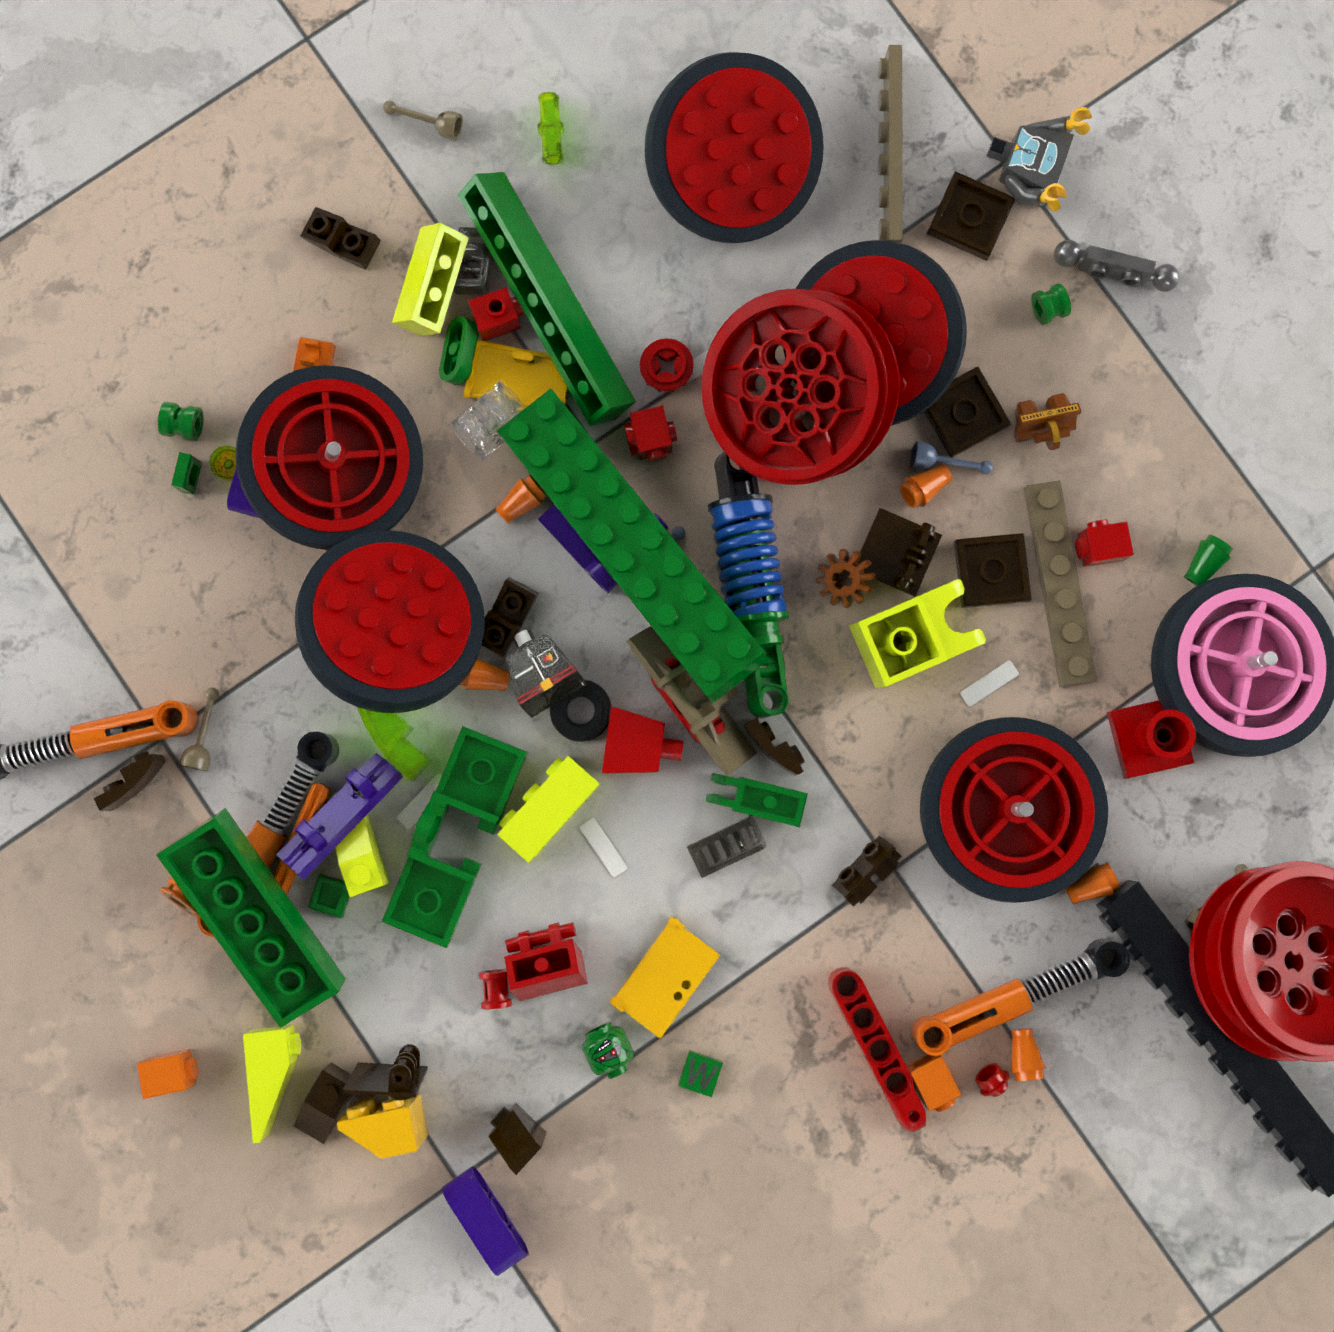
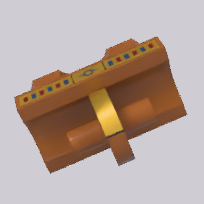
(1046, 424)

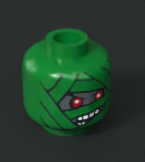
(607, 1050)

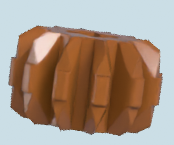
(832, 580)

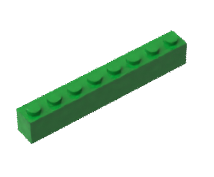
(546, 297)

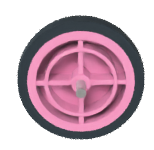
(1245, 664)

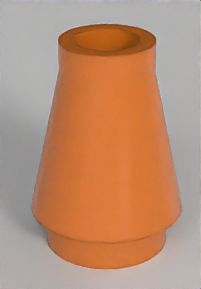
(922, 487)
(521, 499)
(486, 677)
(1093, 884)
(1025, 1056)

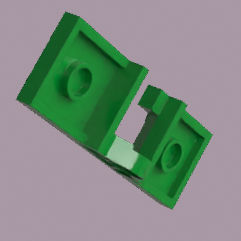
(429, 890)

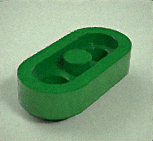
(458, 350)

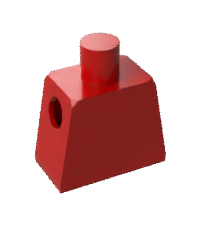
(637, 744)

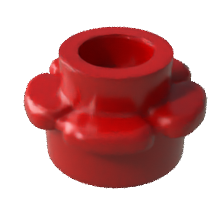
(992, 1080)

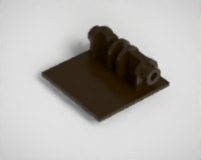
(899, 551)
(395, 1080)

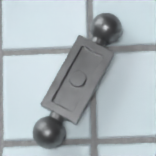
(1107, 263)

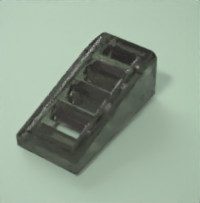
(474, 286)
(754, 833)

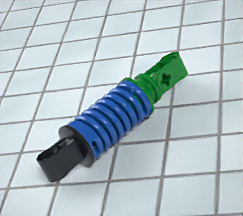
(749, 577)

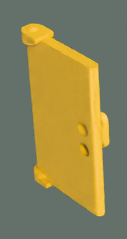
(527, 380)
(670, 967)

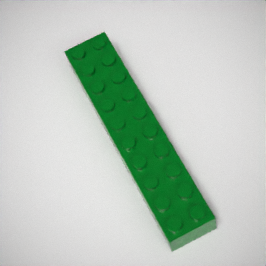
(633, 546)

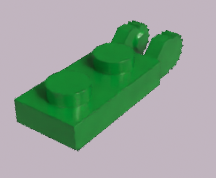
(761, 800)

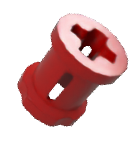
(495, 989)

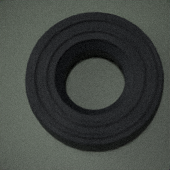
(591, 729)

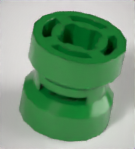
(180, 421)

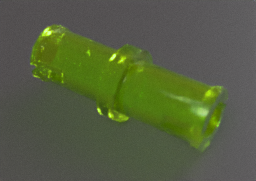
(550, 128)

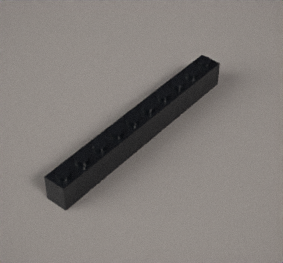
(1256, 1080)

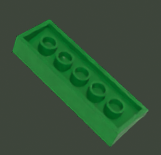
(252, 918)

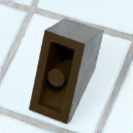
(324, 1103)
(516, 1137)

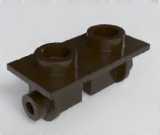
(876, 858)

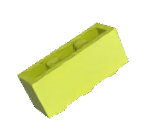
(430, 279)
(547, 808)

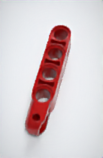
(901, 1099)

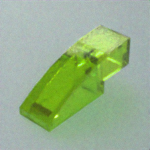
(390, 735)

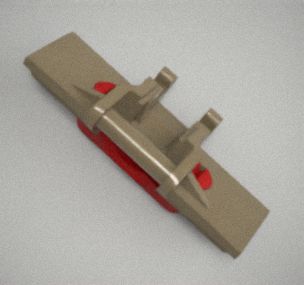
(705, 721)

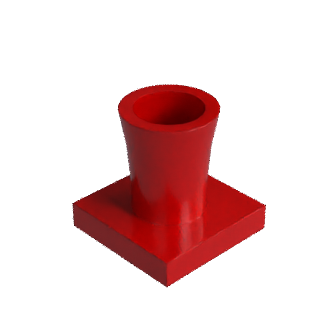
(1137, 741)

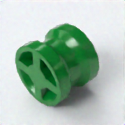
(1051, 304)

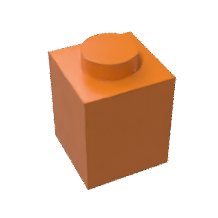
(167, 1073)
(934, 1082)

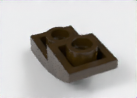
(340, 238)
(507, 616)
(782, 755)
(137, 776)

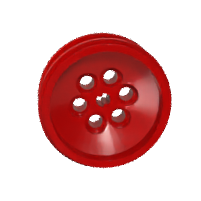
(853, 359)
(1227, 967)

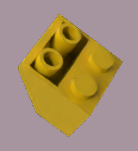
(386, 1126)

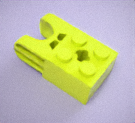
(923, 634)

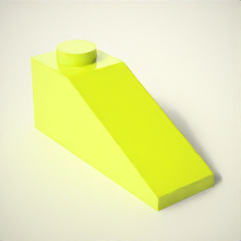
(361, 859)
(269, 1066)

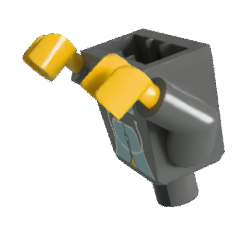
(1037, 158)

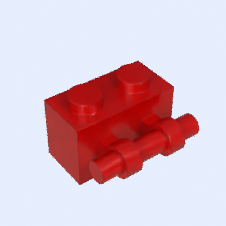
(545, 968)

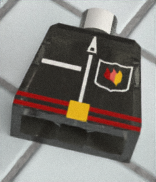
(541, 673)

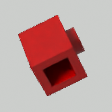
(496, 313)
(1104, 543)

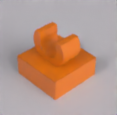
(313, 353)

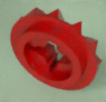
(666, 350)

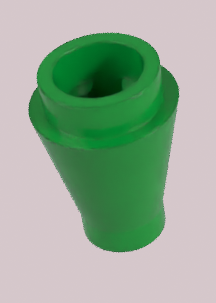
(1208, 559)

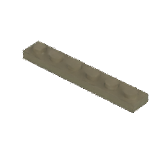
(891, 135)
(1060, 584)

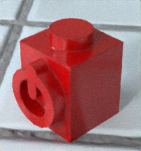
(650, 434)

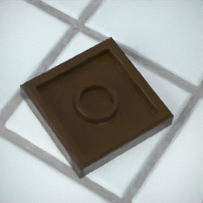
(971, 216)
(967, 413)
(993, 570)

